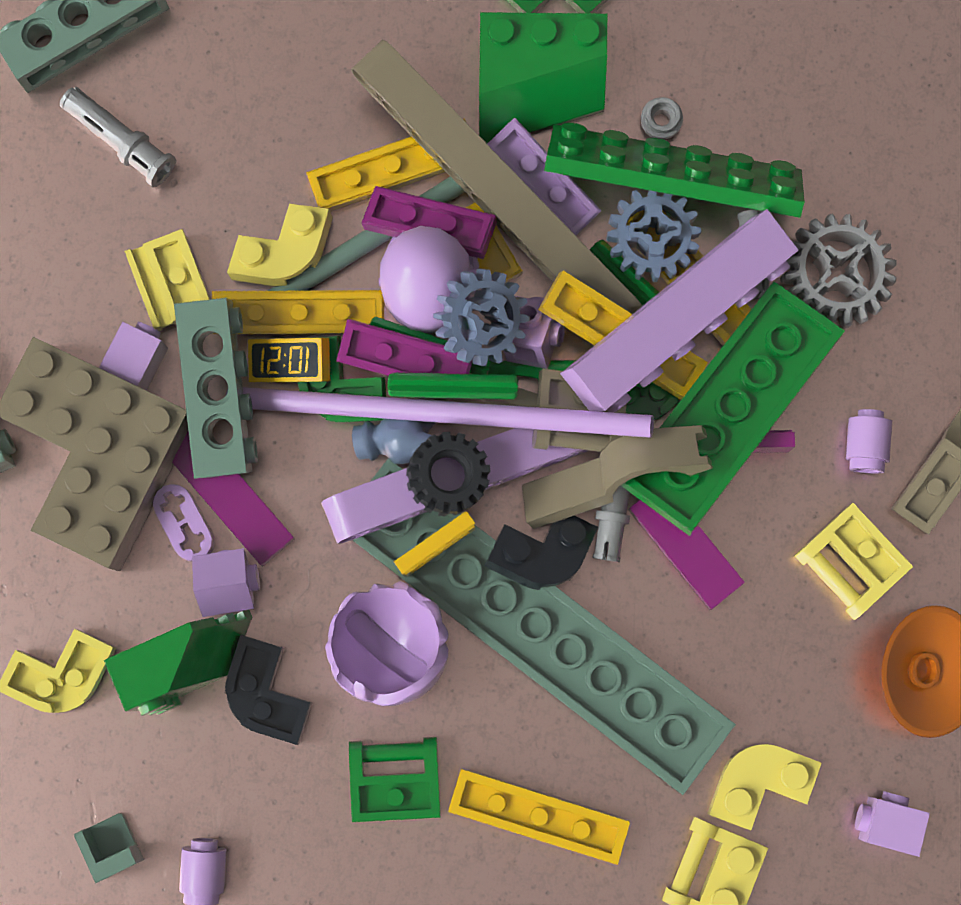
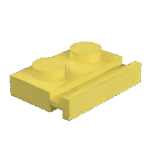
(166, 276)

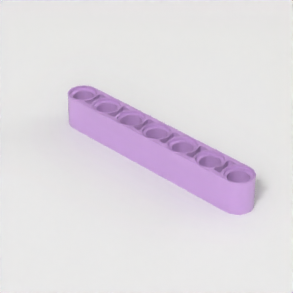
(390, 502)

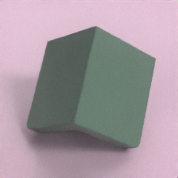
(108, 847)

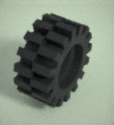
(429, 493)

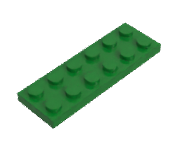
(675, 170)
(740, 401)

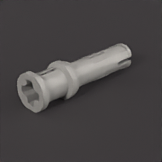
(131, 146)

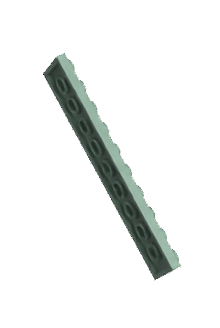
(562, 650)

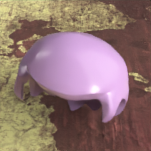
(387, 644)

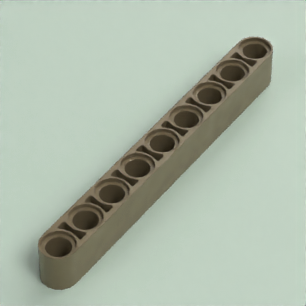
(483, 173)

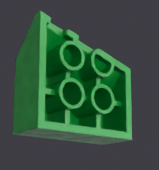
(540, 69)
(176, 663)

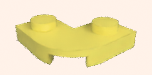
(278, 260)
(61, 686)
(753, 772)

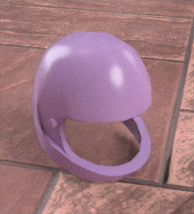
(417, 272)

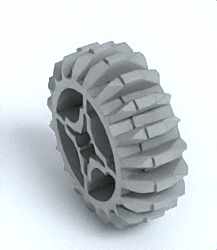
(848, 283)

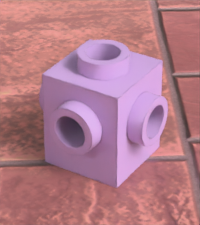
(540, 338)

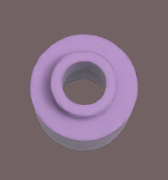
(869, 441)
(202, 872)

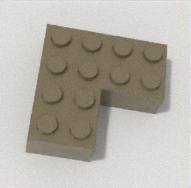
(117, 447)

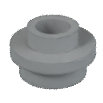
(666, 107)

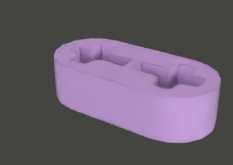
(174, 527)

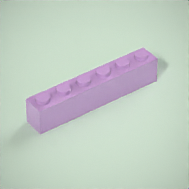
(679, 313)

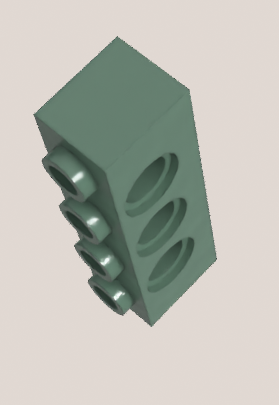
(69, 43)
(194, 323)

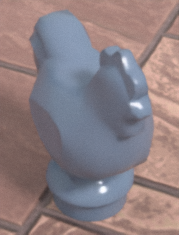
(391, 438)

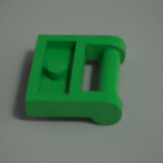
(395, 794)

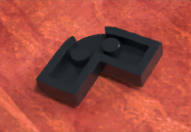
(544, 563)
(251, 695)

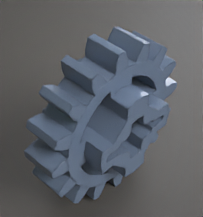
(635, 234)
(493, 301)

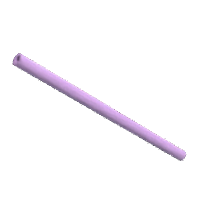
(452, 412)

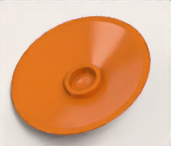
(925, 672)

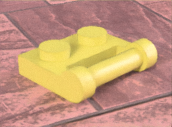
(864, 551)
(730, 874)

